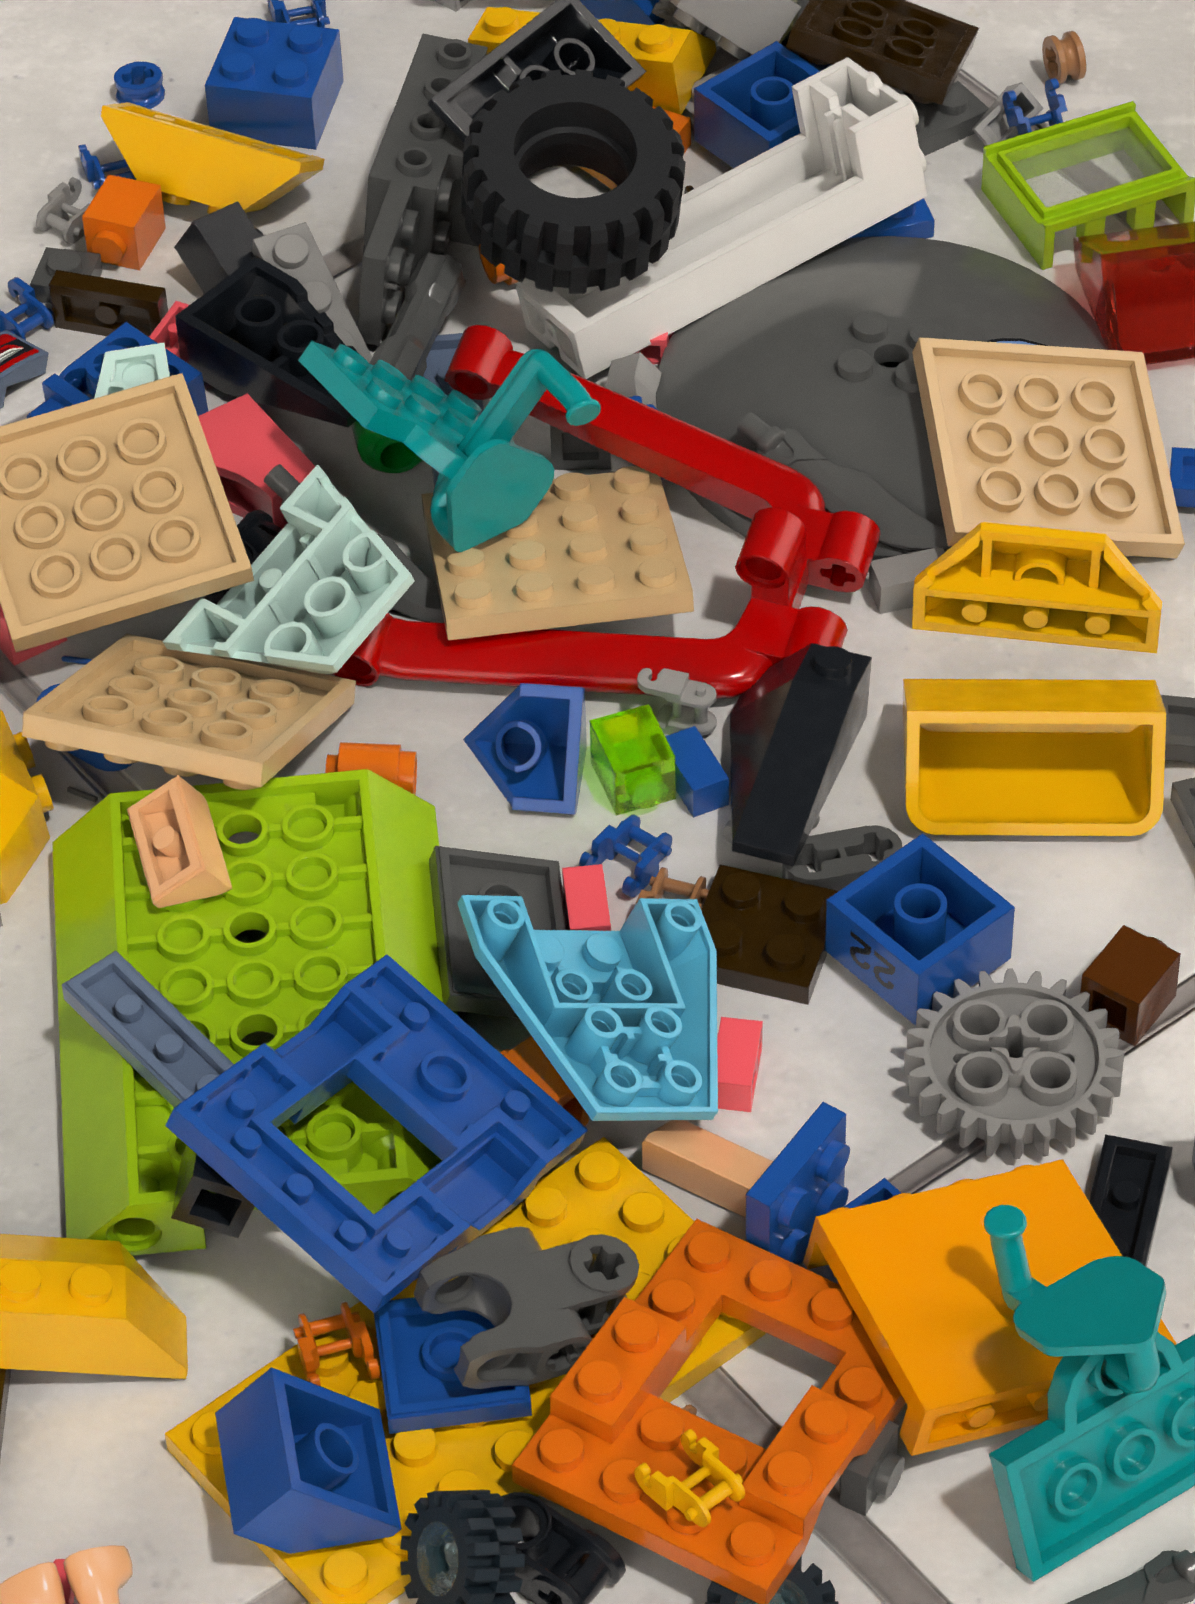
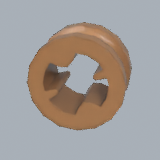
(1064, 57)

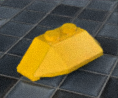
(204, 161)
(1038, 589)
(21, 810)
(85, 1310)

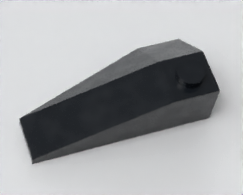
(557, 39)
(250, 338)
(790, 746)

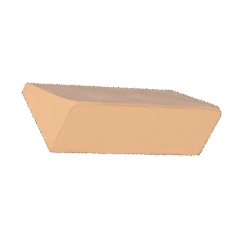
(178, 845)
(703, 1163)

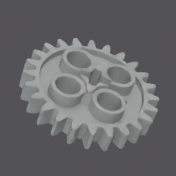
(1013, 1063)

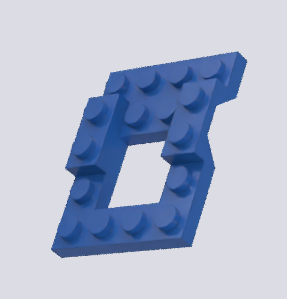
(428, 1074)

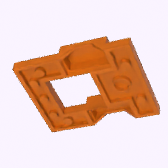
(612, 1420)

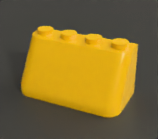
(1033, 756)

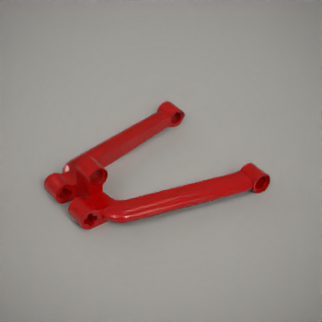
(784, 551)

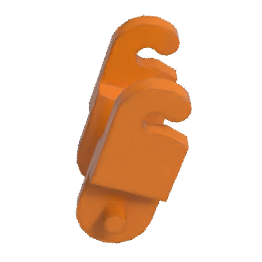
(357, 1339)

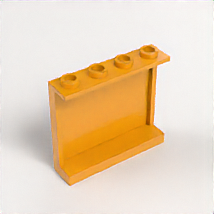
(934, 1300)

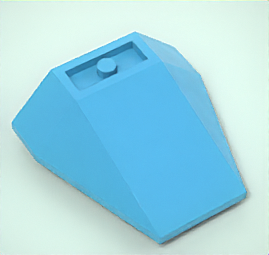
(612, 1010)

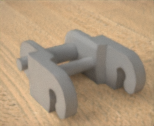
(58, 206)
(688, 699)

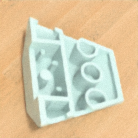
(311, 593)

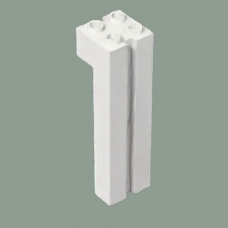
(753, 223)

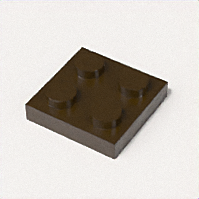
(767, 932)

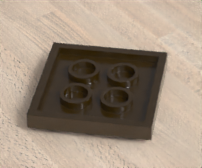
(892, 38)

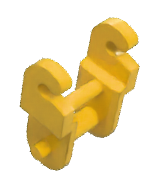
(672, 1492)

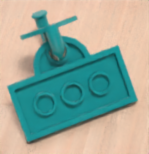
(483, 475)
(1116, 1404)

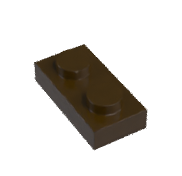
(104, 304)

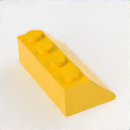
(669, 55)

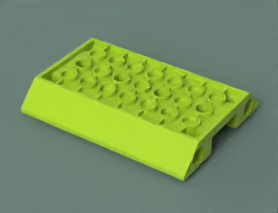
(332, 887)

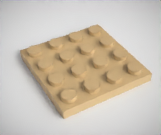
(1047, 441)
(111, 514)
(582, 557)
(189, 711)

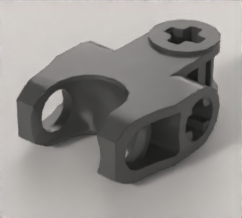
(534, 1297)

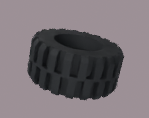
(582, 125)

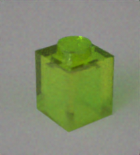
(632, 759)

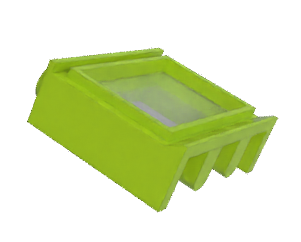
(1080, 176)

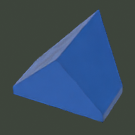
(535, 747)

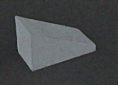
(994, 125)

